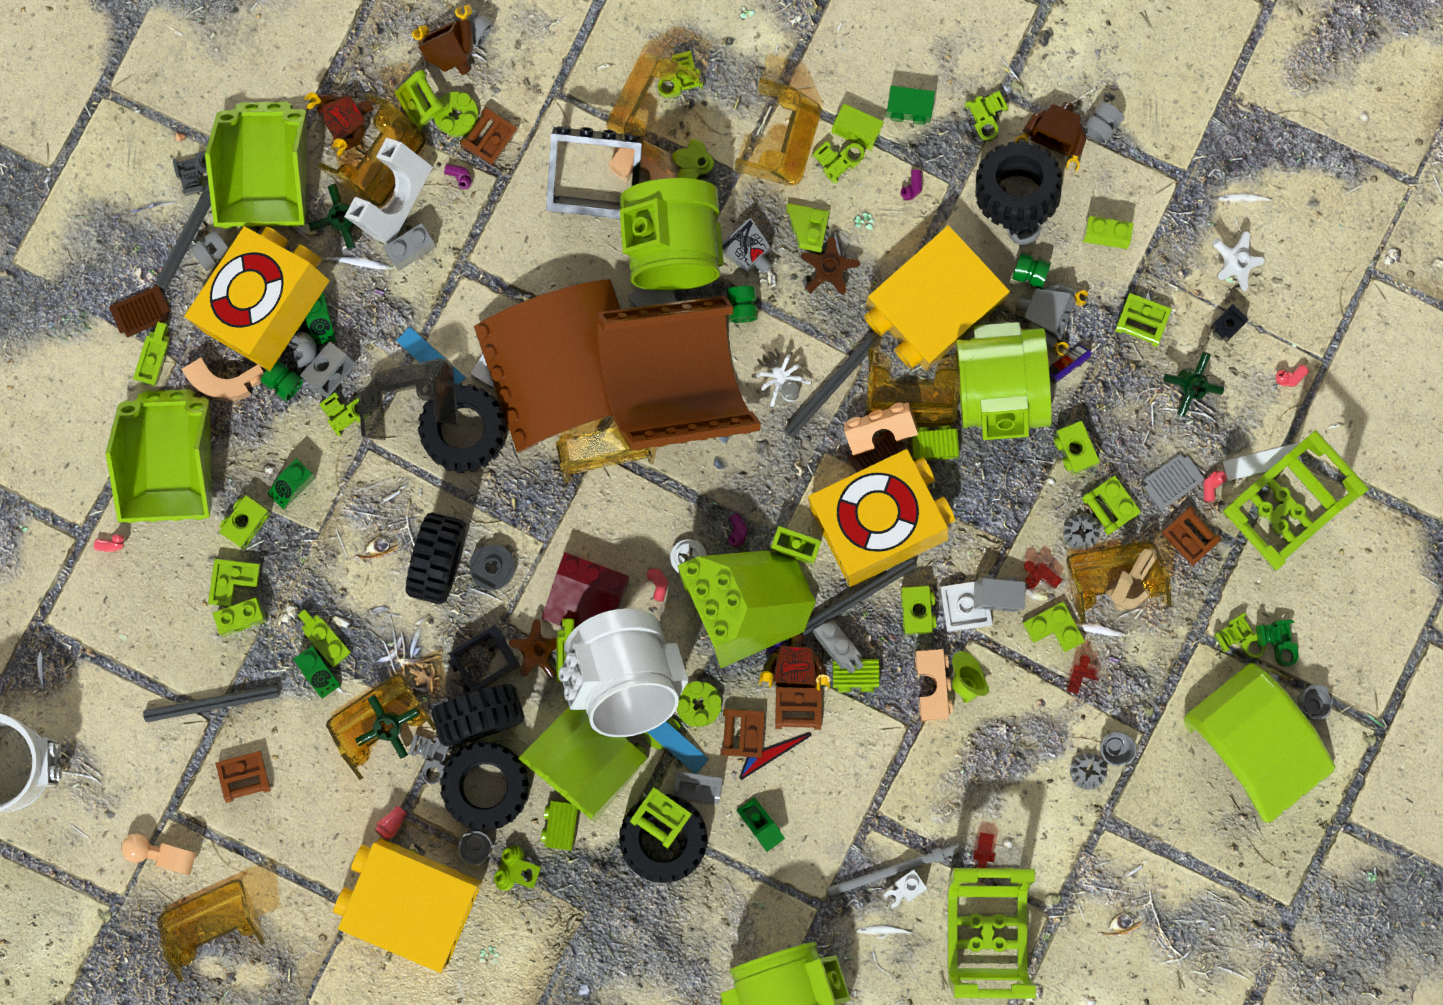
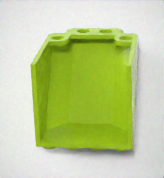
(258, 165)
(161, 457)
(748, 600)
(584, 763)

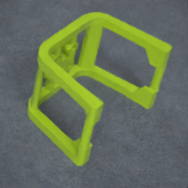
(1319, 446)
(1025, 879)

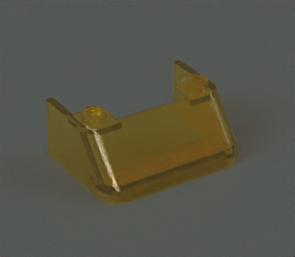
(635, 90)
(789, 164)
(372, 178)
(930, 402)
(595, 452)
(1095, 569)
(358, 718)
(205, 919)

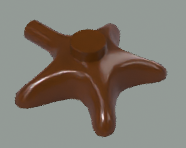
(829, 267)
(535, 651)

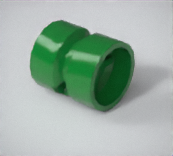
(1031, 270)
(743, 304)
(282, 380)

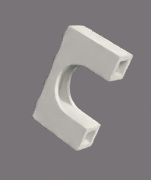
(410, 176)

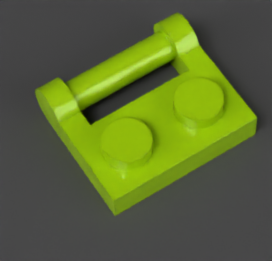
(413, 101)
(1145, 312)
(1116, 500)
(664, 810)

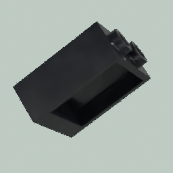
(456, 664)

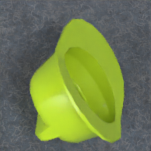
(968, 677)

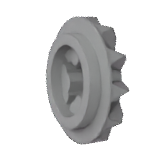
(1075, 541)
(1078, 775)

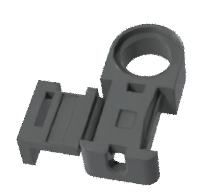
(189, 171)

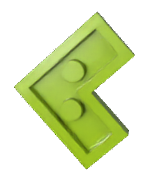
(227, 575)
(1055, 621)

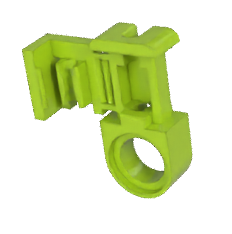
(681, 82)
(986, 110)
(835, 164)
(339, 414)
(1238, 632)

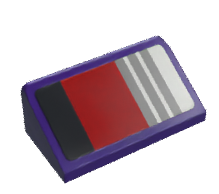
(1068, 363)

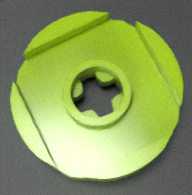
(466, 120)
(711, 702)

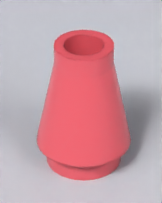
(389, 825)

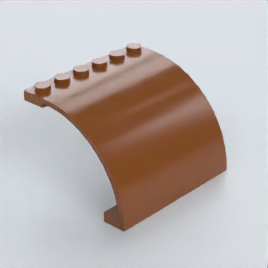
(548, 361)
(671, 373)

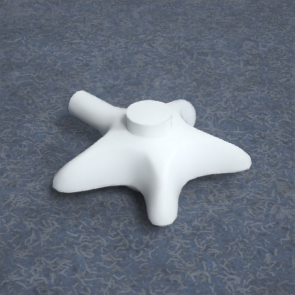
(1237, 260)

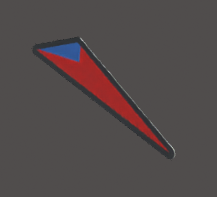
(769, 754)

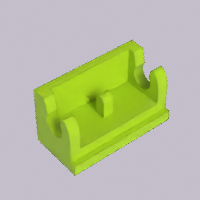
(857, 127)

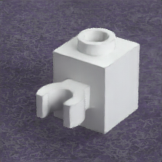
(907, 887)

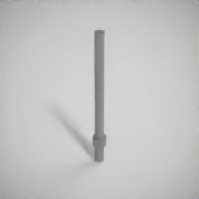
(936, 855)

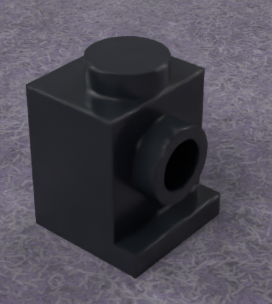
(1235, 316)

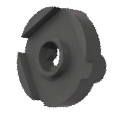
(489, 554)

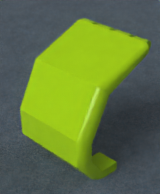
(1262, 740)

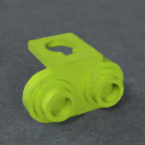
(511, 869)

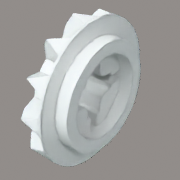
(684, 547)

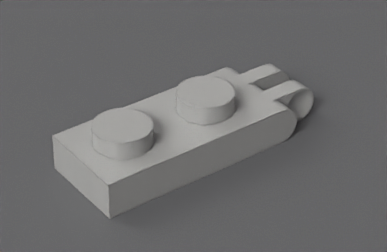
(838, 646)

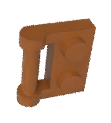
(495, 139)
(1186, 541)
(798, 700)
(750, 733)
(240, 769)

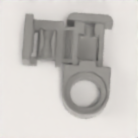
(434, 751)

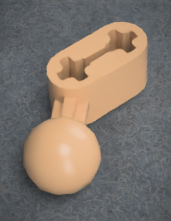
(137, 848)

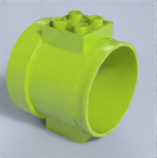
(671, 233)
(1004, 380)
(788, 978)

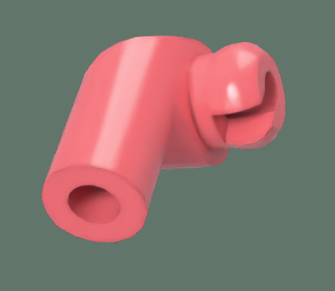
(1291, 379)
(1213, 481)
(110, 546)
(660, 582)

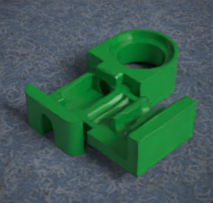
(1280, 637)

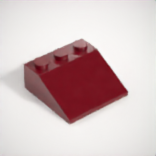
(583, 591)

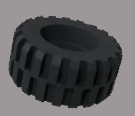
(1018, 161)
(476, 455)
(435, 558)
(477, 714)
(453, 781)
(669, 870)

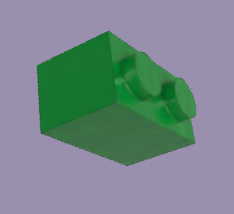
(910, 105)

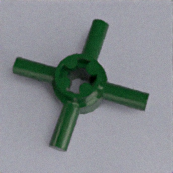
(337, 208)
(1193, 383)
(379, 729)

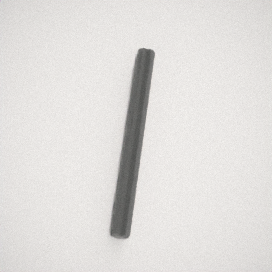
(184, 239)
(832, 384)
(859, 594)
(211, 703)

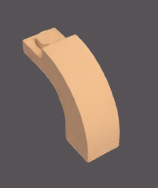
(222, 389)

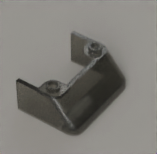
(432, 382)

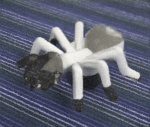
(783, 380)

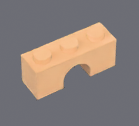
(623, 166)
(897, 419)
(933, 664)

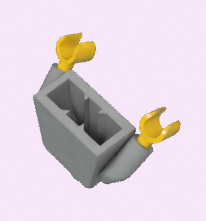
(1051, 311)

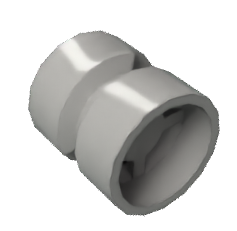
(480, 27)
(1105, 120)
(203, 255)

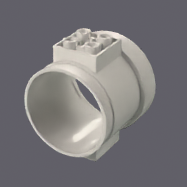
(622, 672)
(44, 766)

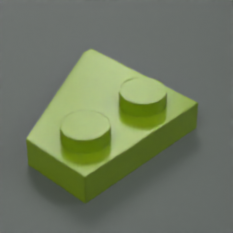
(808, 225)

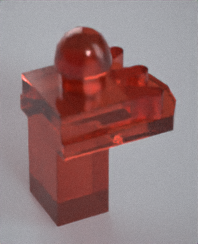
(1040, 572)
(1078, 672)
(984, 848)

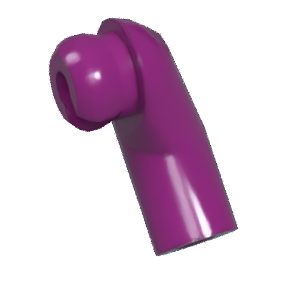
(461, 174)
(914, 187)
(739, 532)

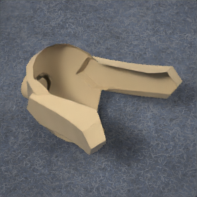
(1128, 590)

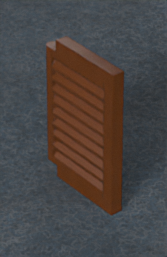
(140, 311)
(884, 448)

